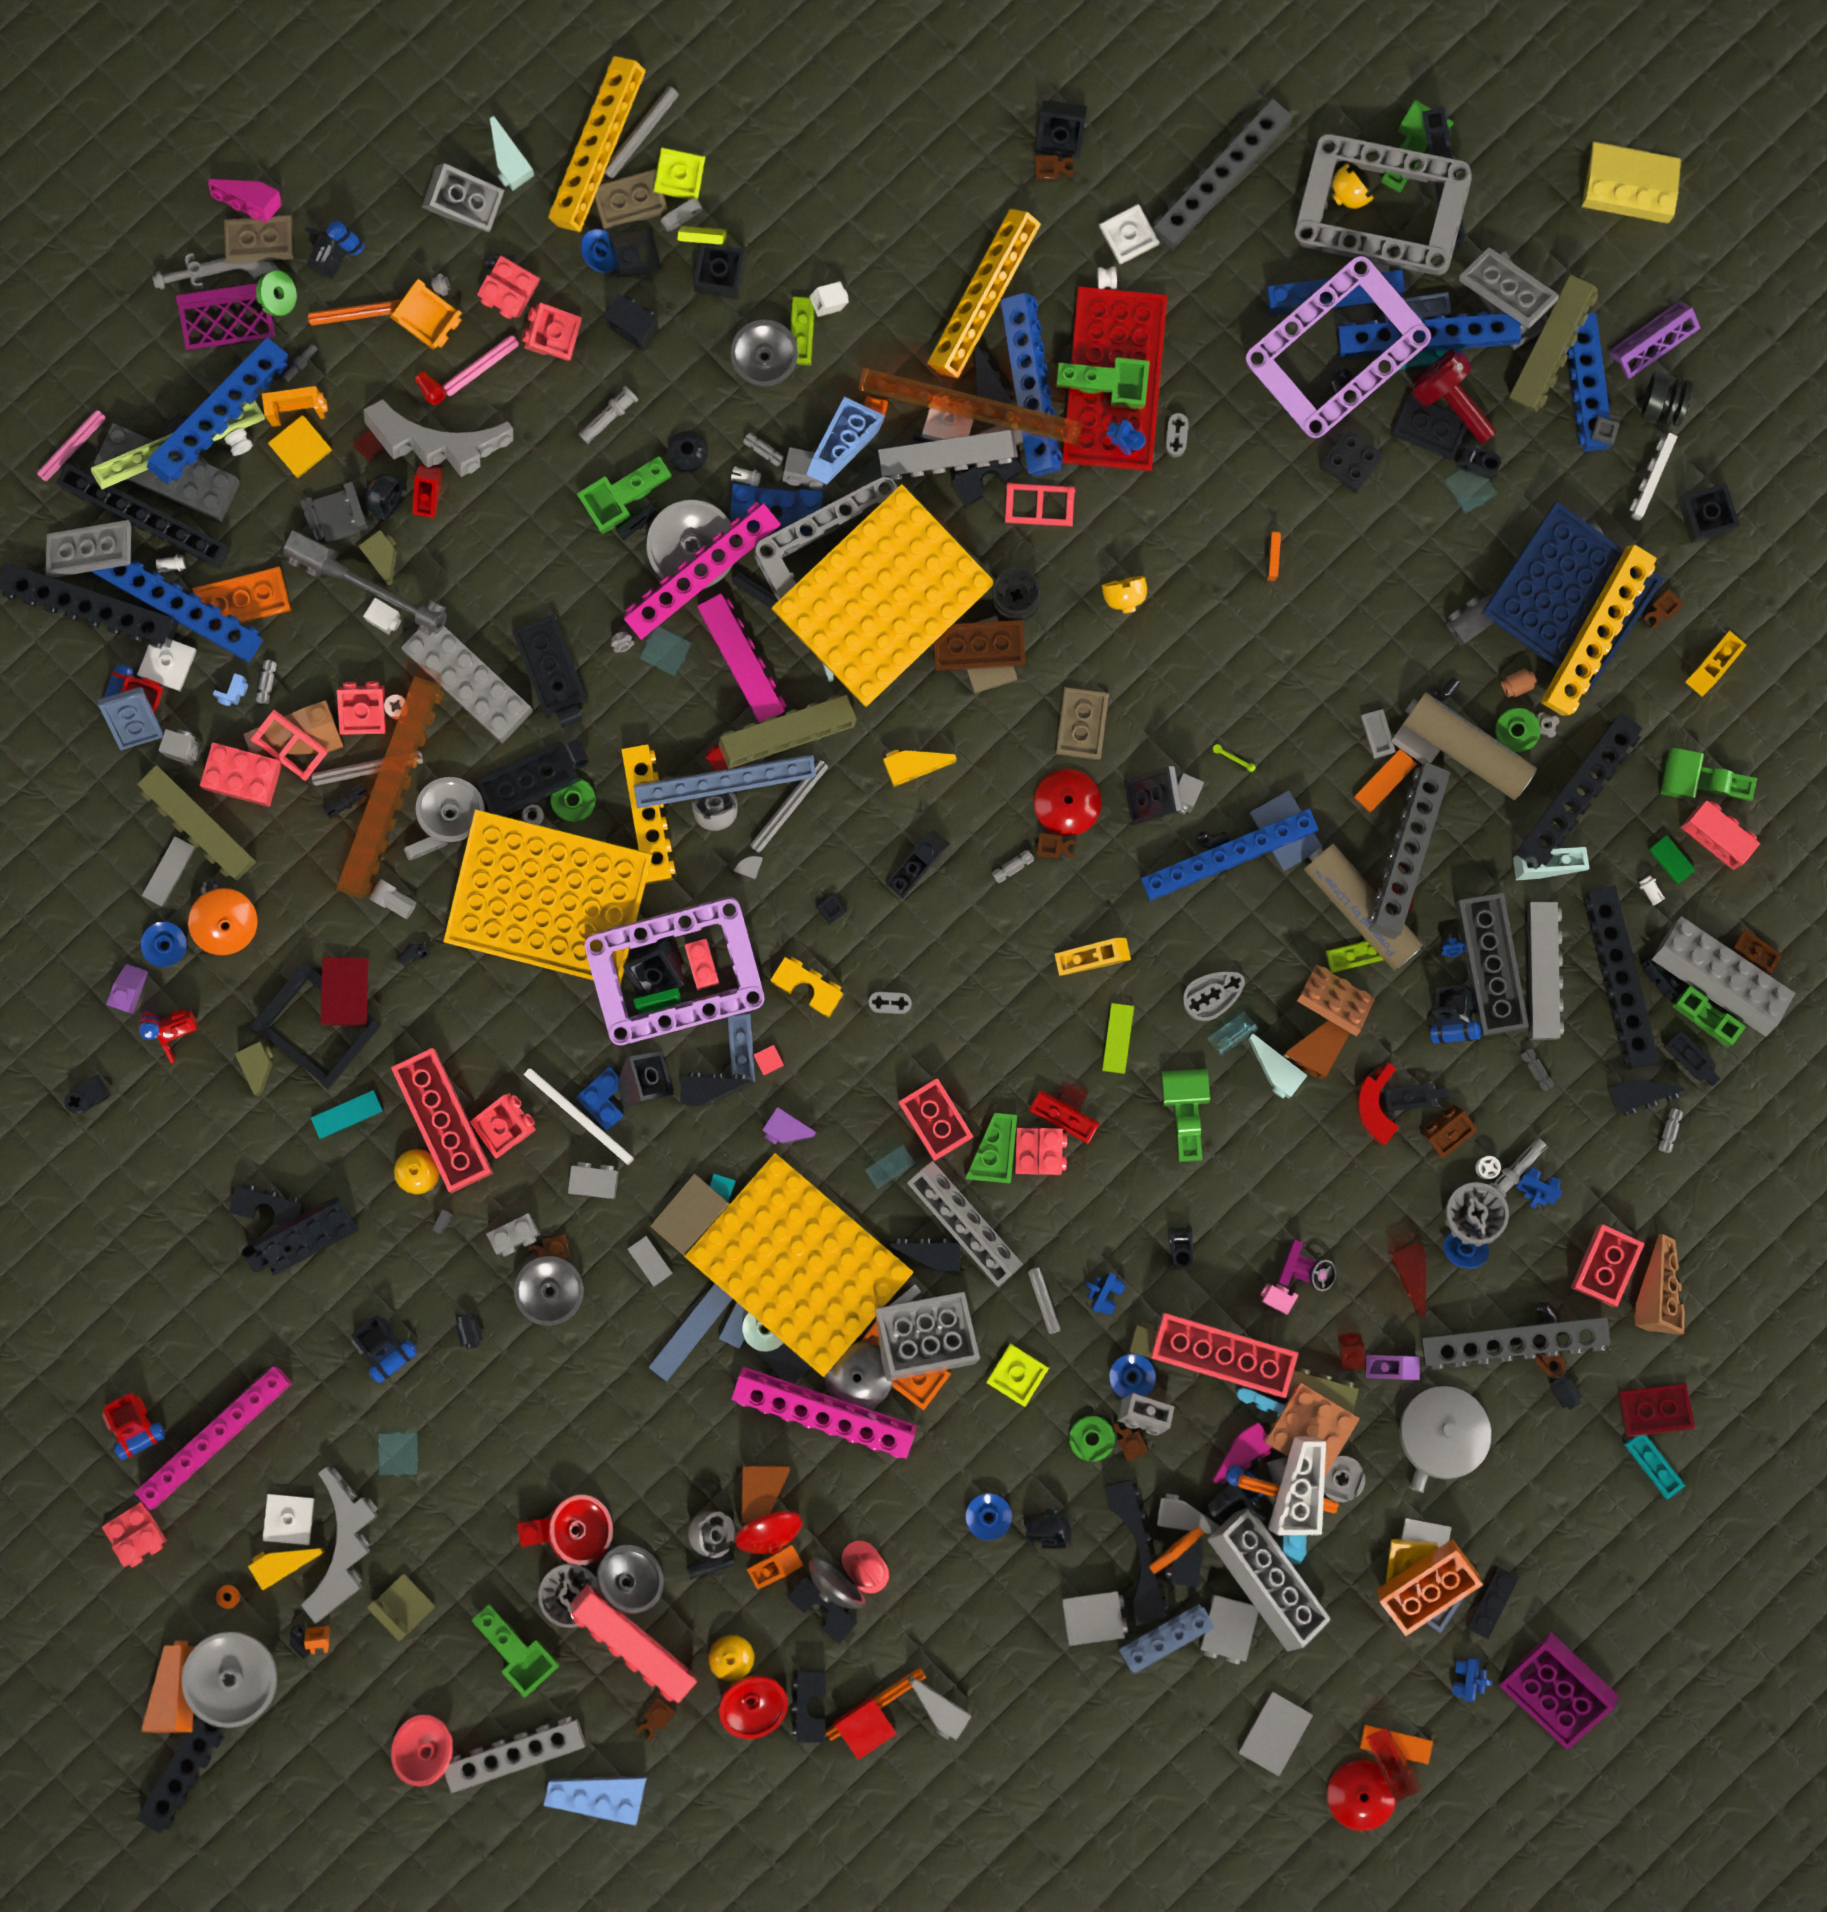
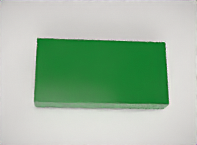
(1671, 860)
(657, 1000)

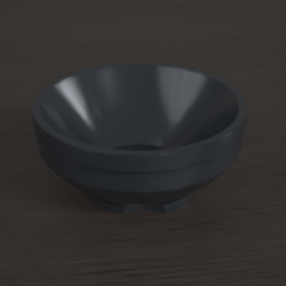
(692, 461)

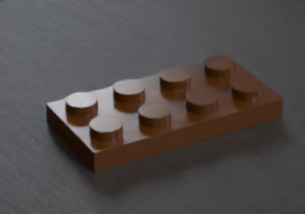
(980, 646)

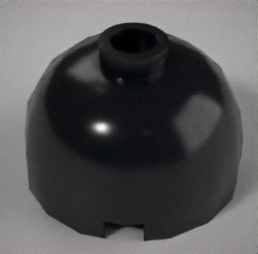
(384, 495)
(1050, 1530)

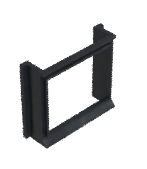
(278, 1004)

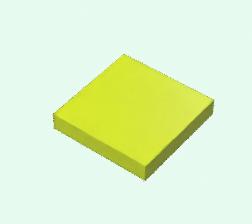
(679, 174)
(701, 235)
(1017, 1375)

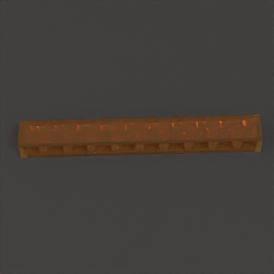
(970, 406)
(389, 787)

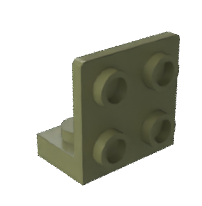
(401, 1607)

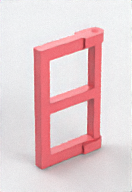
(1039, 520)
(297, 734)

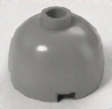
(715, 811)
(711, 1533)

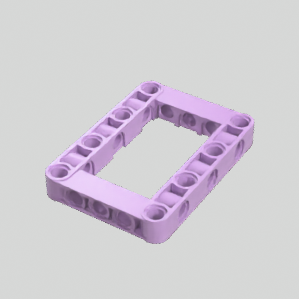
(1310, 312)
(685, 1013)

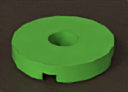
(286, 290)
(1518, 716)
(582, 809)
(1105, 1442)

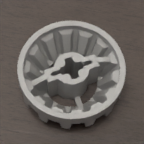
(1483, 1201)
(547, 1592)

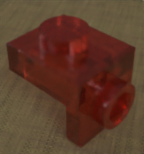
(1351, 1351)

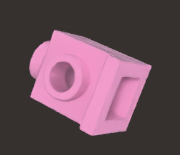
(1278, 1298)

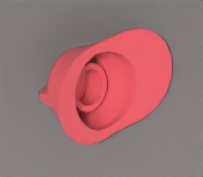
(865, 1566)

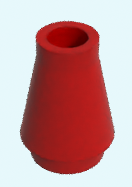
(432, 391)

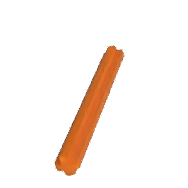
(352, 312)
(1273, 1489)
(886, 1696)

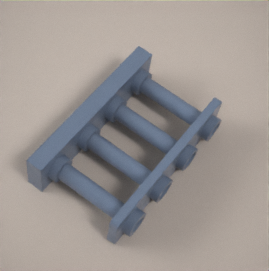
(1166, 1638)

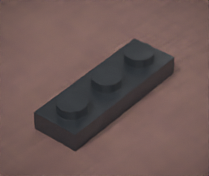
(1492, 1602)

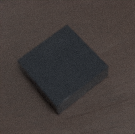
(831, 908)

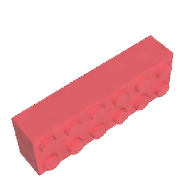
(442, 1120)
(1224, 1355)
(632, 1643)

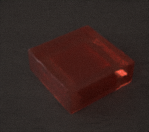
(368, 446)
(1073, 1096)

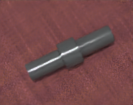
(299, 363)

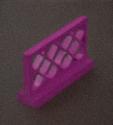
(219, 297)

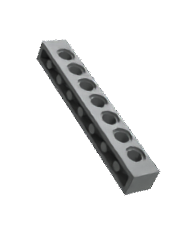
(1173, 234)
(1435, 780)
(1597, 1326)

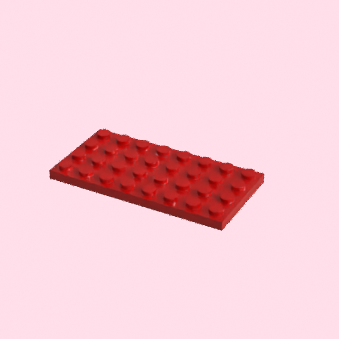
(1108, 328)

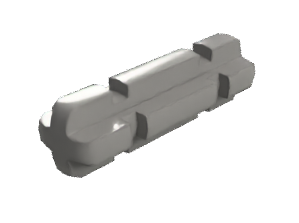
(763, 449)
(266, 682)
(1013, 866)
(1670, 1130)

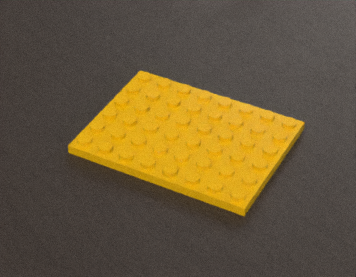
(883, 595)
(542, 893)
(799, 1264)

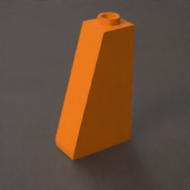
(167, 1705)

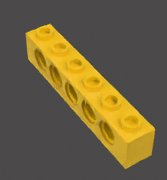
(632, 759)

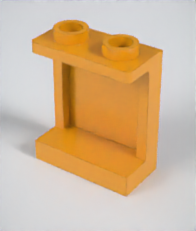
(426, 315)
(293, 400)

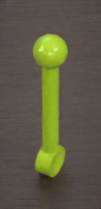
(1218, 749)

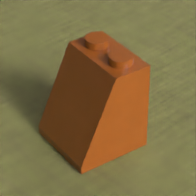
(1318, 1050)
(761, 1489)

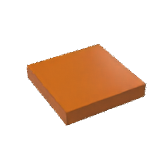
(1176, 1549)

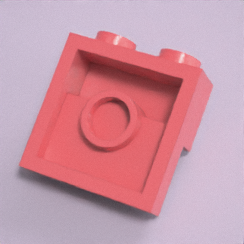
(508, 288)
(551, 331)
(361, 708)
(503, 1125)
(1040, 1151)
(134, 1535)

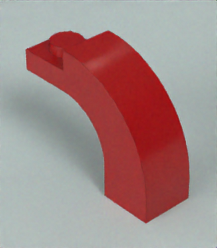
(1368, 1106)

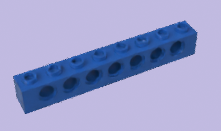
(1441, 341)
(266, 353)
(1023, 376)
(243, 648)
(1229, 855)

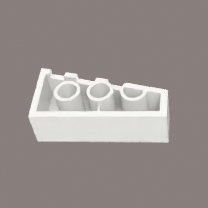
(1301, 1490)

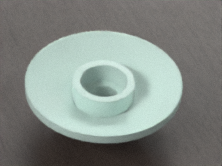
(757, 1339)

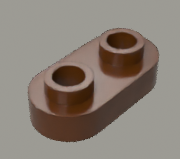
(1543, 1362)

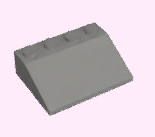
(926, 1336)

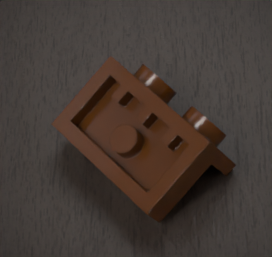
(1756, 952)
(1448, 1131)

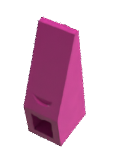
(248, 196)
(1244, 1449)

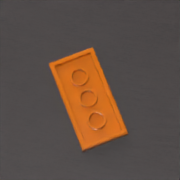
(247, 596)
(918, 1388)

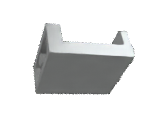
(1094, 1618)
(1232, 1629)

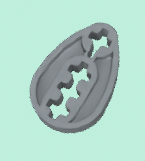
(1216, 1007)

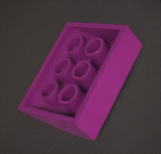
(1559, 1691)

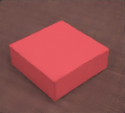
(768, 1060)

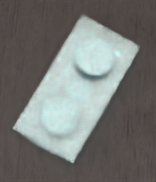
(1232, 1033)
(890, 1167)

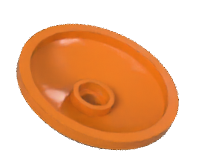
(218, 907)

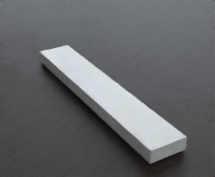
(579, 1116)

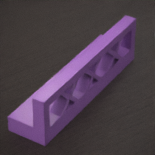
(1654, 333)

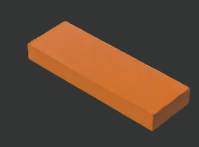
(1385, 780)
(1412, 1747)

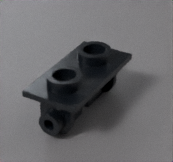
(1670, 984)

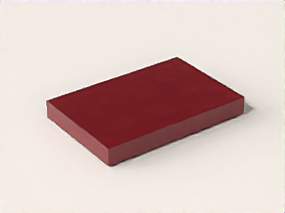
(344, 991)
(1656, 1410)

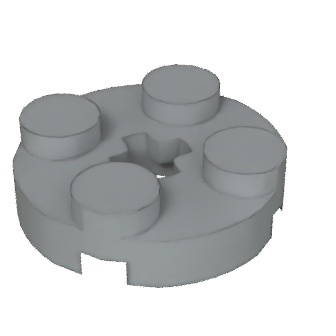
(1353, 1473)

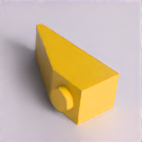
(1715, 664)
(912, 764)
(1093, 956)
(277, 1565)

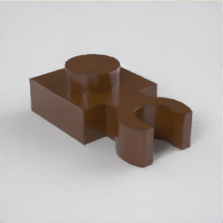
(1048, 167)
(1665, 606)
(1052, 845)
(554, 1247)
(1131, 1443)
(658, 1716)

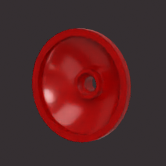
(1062, 817)
(592, 1528)
(769, 1533)
(757, 1716)
(1345, 1791)

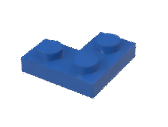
(596, 1099)

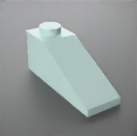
(511, 164)
(1563, 862)
(1278, 1070)

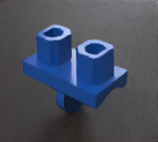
(1126, 436)
(1538, 1191)
(1111, 1284)
(1468, 1689)

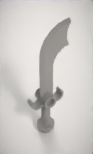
(197, 271)

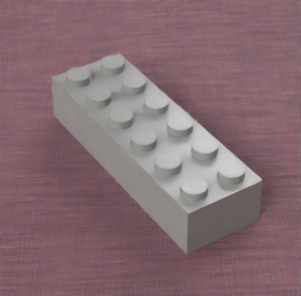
(468, 681)
(1723, 976)
(1269, 1579)

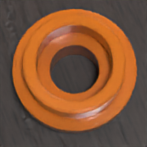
(235, 1596)

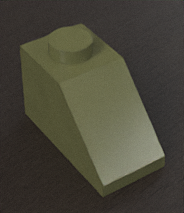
(381, 554)
(256, 1065)

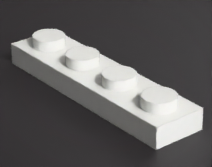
(1648, 485)

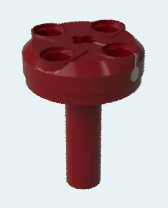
(1443, 381)

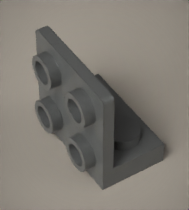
(341, 514)

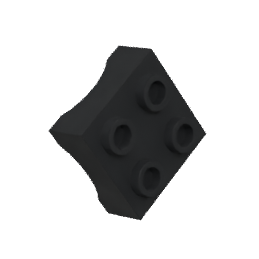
(1351, 461)

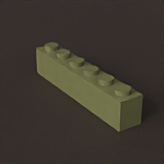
(1553, 343)
(787, 731)
(196, 823)

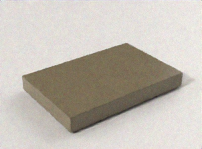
(629, 200)
(258, 241)
(991, 677)
(1082, 723)
(689, 1214)

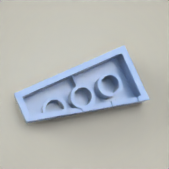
(845, 437)
(600, 1797)

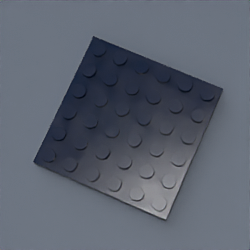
(1557, 585)

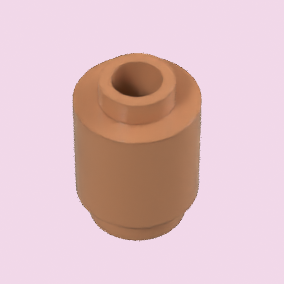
(1518, 683)

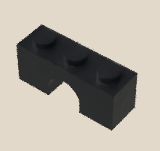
(968, 485)
(248, 1200)
(840, 1620)
(808, 1727)

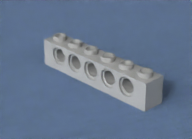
(965, 1223)
(573, 1741)

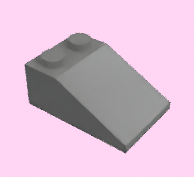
(462, 197)

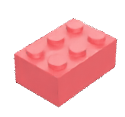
(241, 774)
(1720, 834)
(935, 1119)
(1607, 1265)

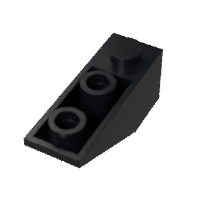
(988, 380)
(918, 863)
(708, 1090)
(1638, 1093)
(937, 1256)

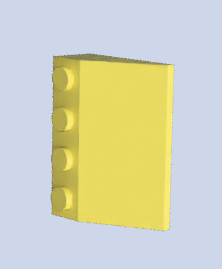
(1632, 183)

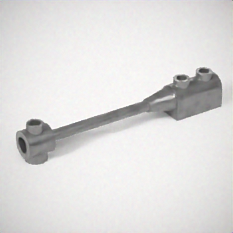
(321, 560)
(1471, 622)

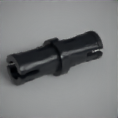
(636, 522)
(345, 800)
(710, 1566)

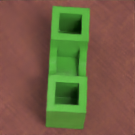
(1715, 1023)

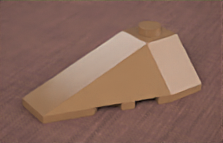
(313, 720)
(1658, 1299)

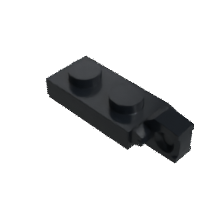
(1692, 1058)
(1413, 1096)

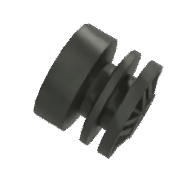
(1671, 400)
(1010, 584)

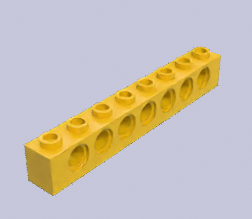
(596, 144)
(983, 293)
(1555, 696)

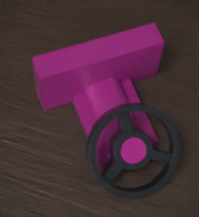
(1306, 1269)

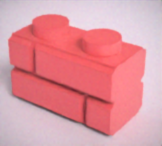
(702, 964)

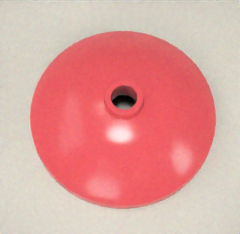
(412, 1750)

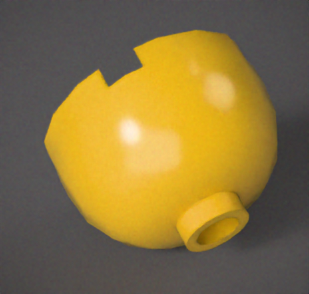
(1349, 189)
(1125, 593)
(416, 1171)
(731, 1658)

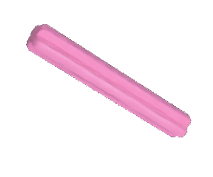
(480, 365)
(71, 445)

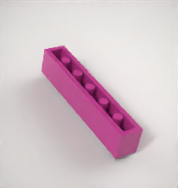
(741, 659)

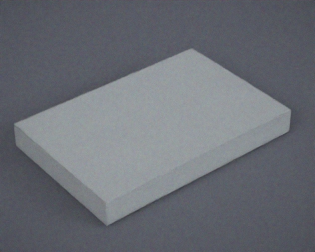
(1275, 1733)

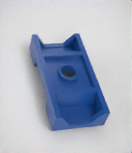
(793, 504)

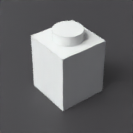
(829, 299)
(382, 616)

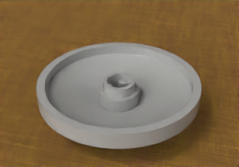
(680, 532)
(1445, 1432)
(229, 1679)

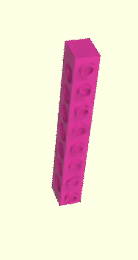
(767, 524)
(835, 1408)
(213, 1438)

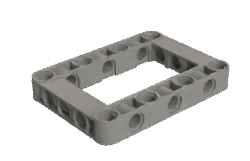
(1376, 247)
(821, 524)

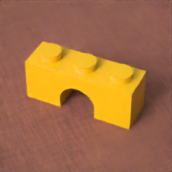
(791, 974)

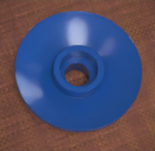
(593, 242)
(152, 944)
(1456, 1250)
(1141, 1367)
(988, 1529)

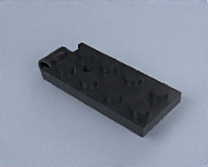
(548, 663)
(525, 780)
(305, 1234)

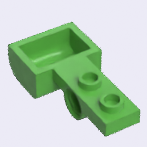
(1416, 141)
(1125, 381)
(607, 501)
(1686, 775)
(1185, 1091)
(527, 1664)

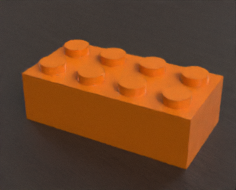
(1429, 1587)

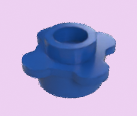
(1452, 947)

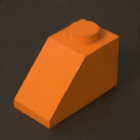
(775, 1567)

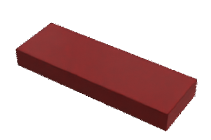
(1064, 1116)

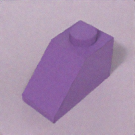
(127, 989)
(786, 1129)
(1392, 1367)

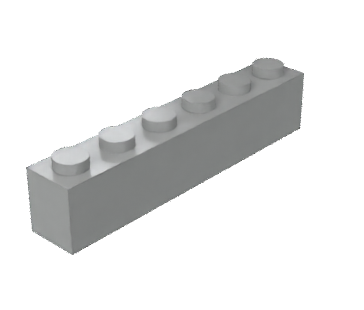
(948, 453)
(1543, 971)

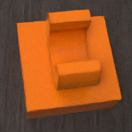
(877, 405)
(317, 1638)

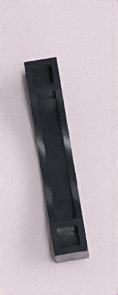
(1440, 145)
(1146, 1599)

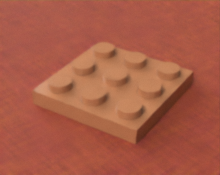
(1336, 999)
(1312, 1416)

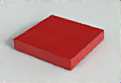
(865, 1727)

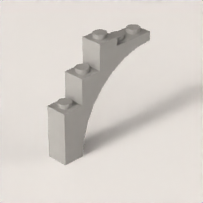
(434, 446)
(350, 1547)

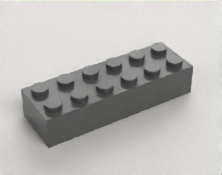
(199, 487)
(1491, 964)

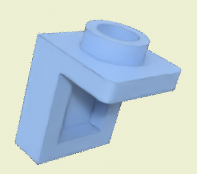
(237, 689)

